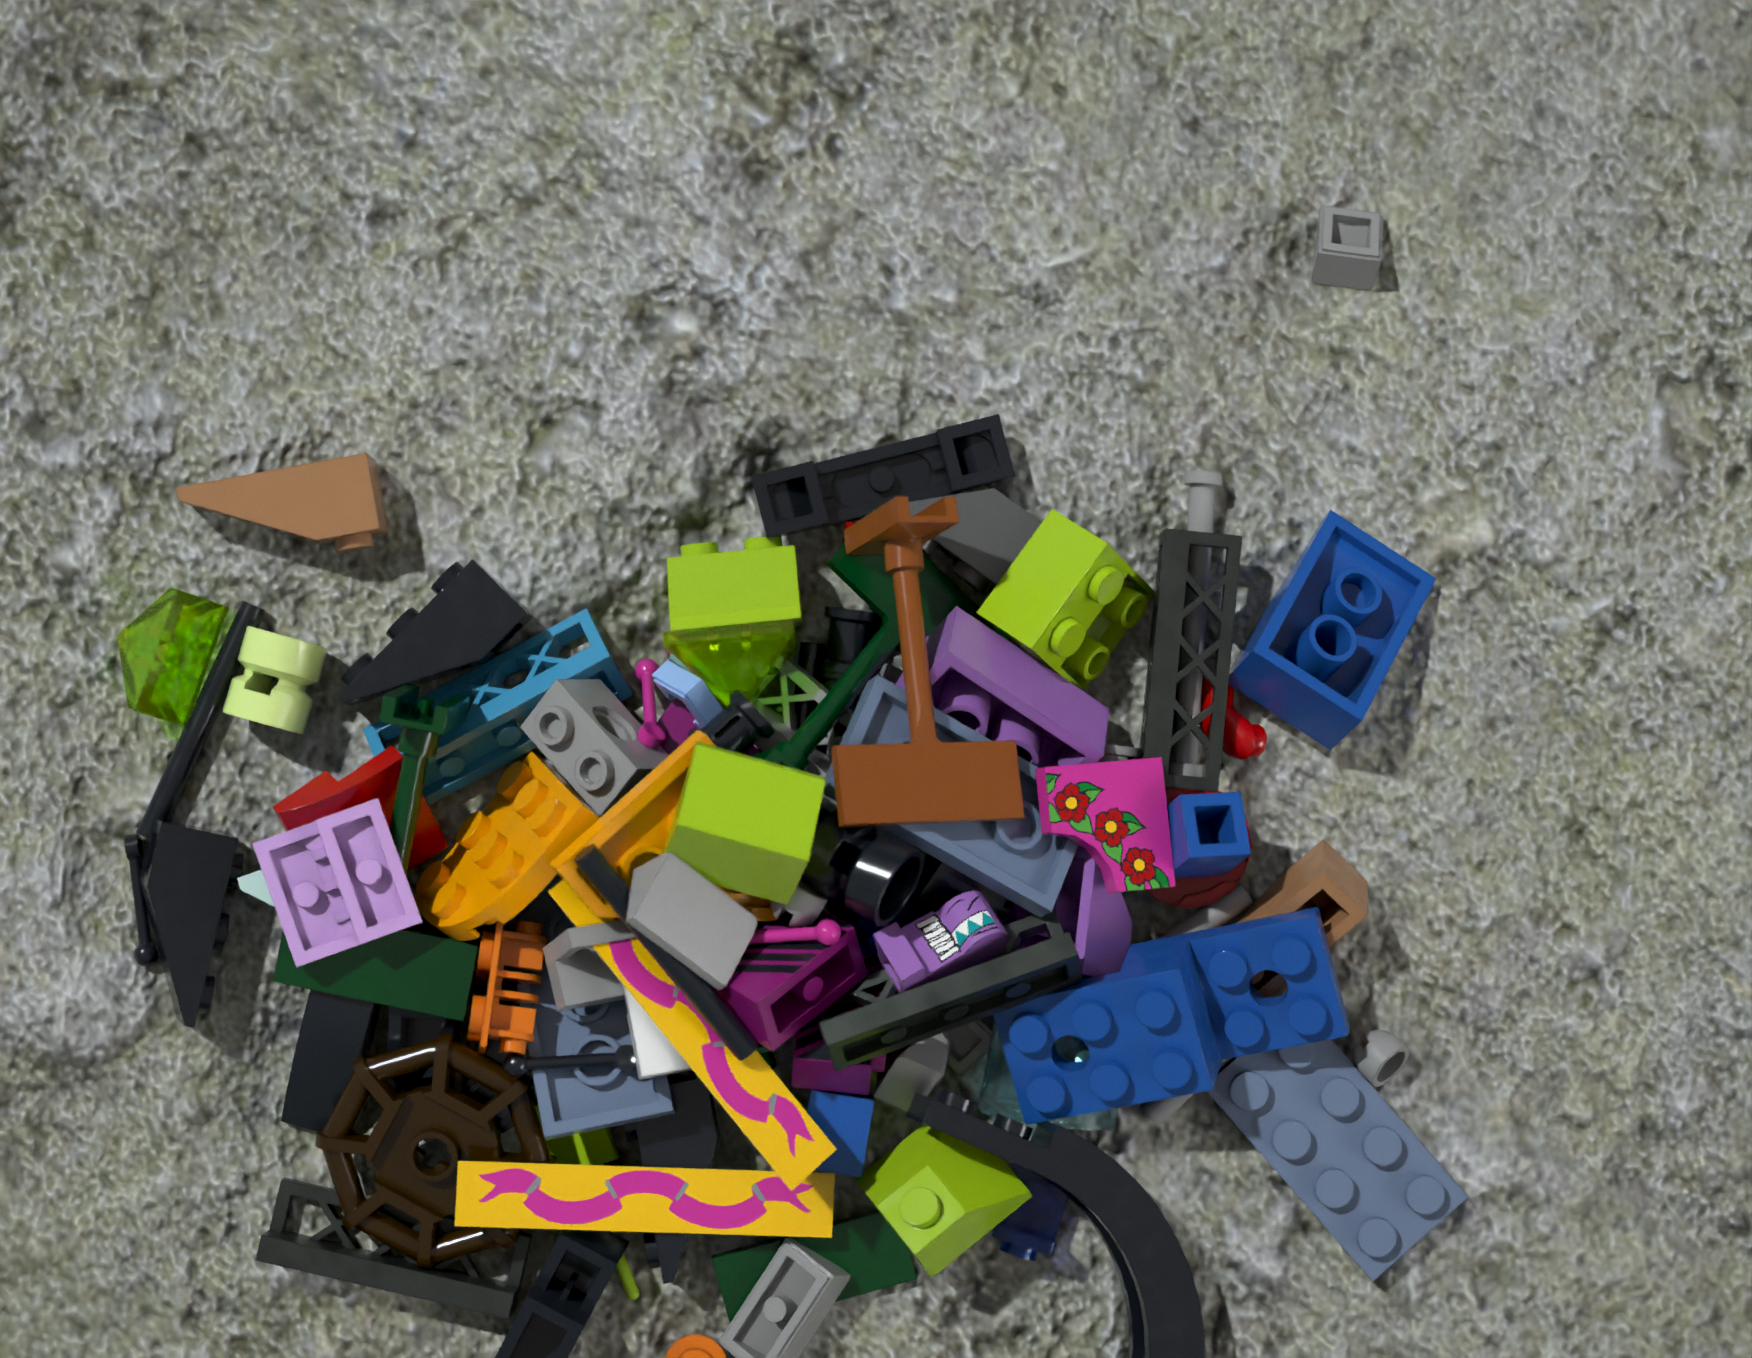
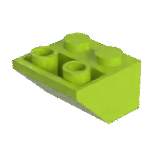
(1067, 600)

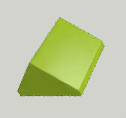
(746, 822)

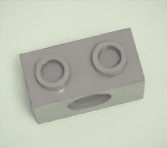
(591, 741)

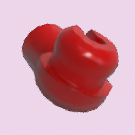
(1240, 736)

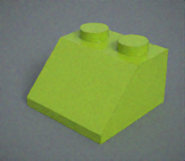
(733, 585)

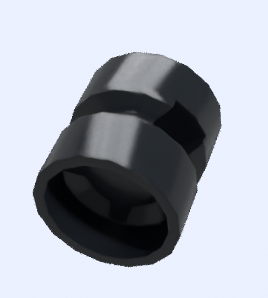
(867, 870)

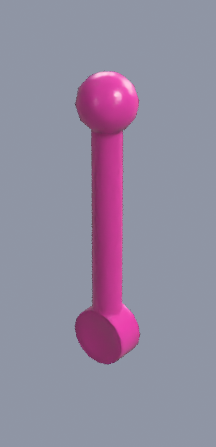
(650, 733)
(825, 932)

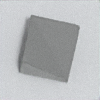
(913, 1070)

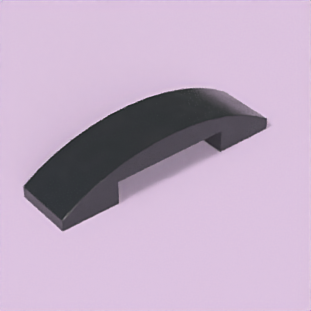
(851, 485)

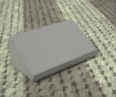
(689, 918)
(785, 1304)

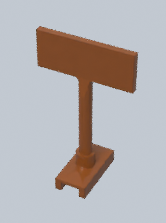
(925, 777)

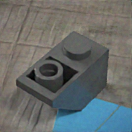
(985, 539)

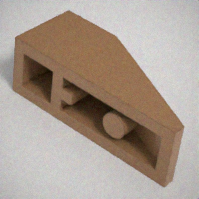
(316, 501)
(1315, 880)

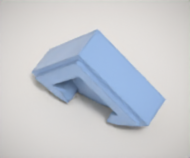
(688, 688)

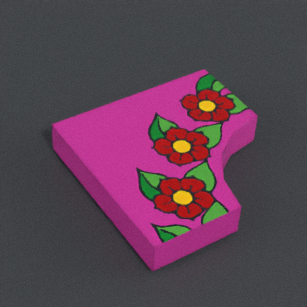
(1115, 815)

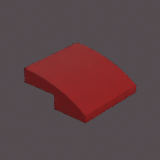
(370, 781)

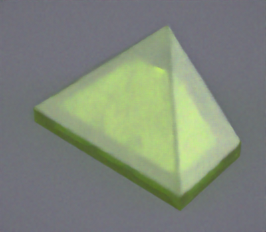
(169, 653)
(734, 655)

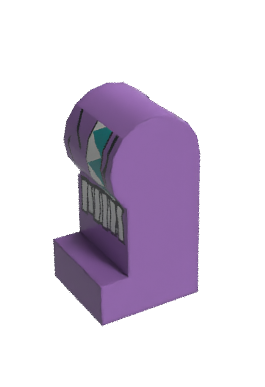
(941, 942)

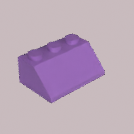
(1011, 695)

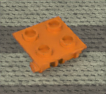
(504, 1022)

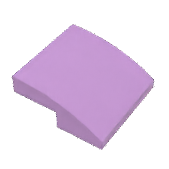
(337, 882)

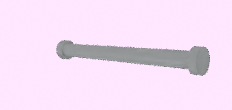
(1189, 688)

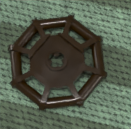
(426, 1115)

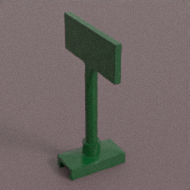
(870, 582)
(409, 965)
(859, 1245)

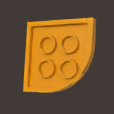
(504, 851)

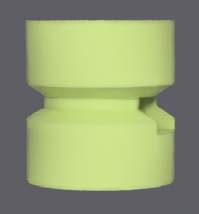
(279, 656)

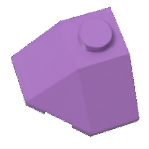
(1093, 917)

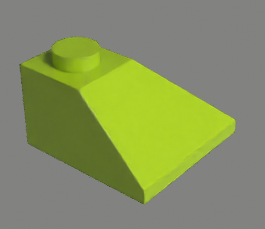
(941, 1194)

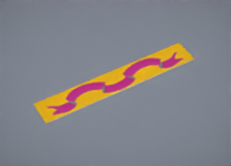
(743, 1088)
(642, 1199)

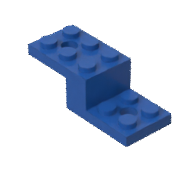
(1173, 1016)

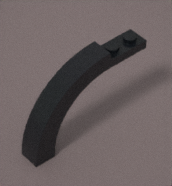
(1147, 1255)

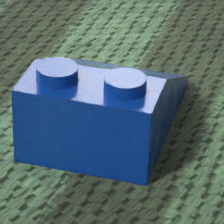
(1331, 631)

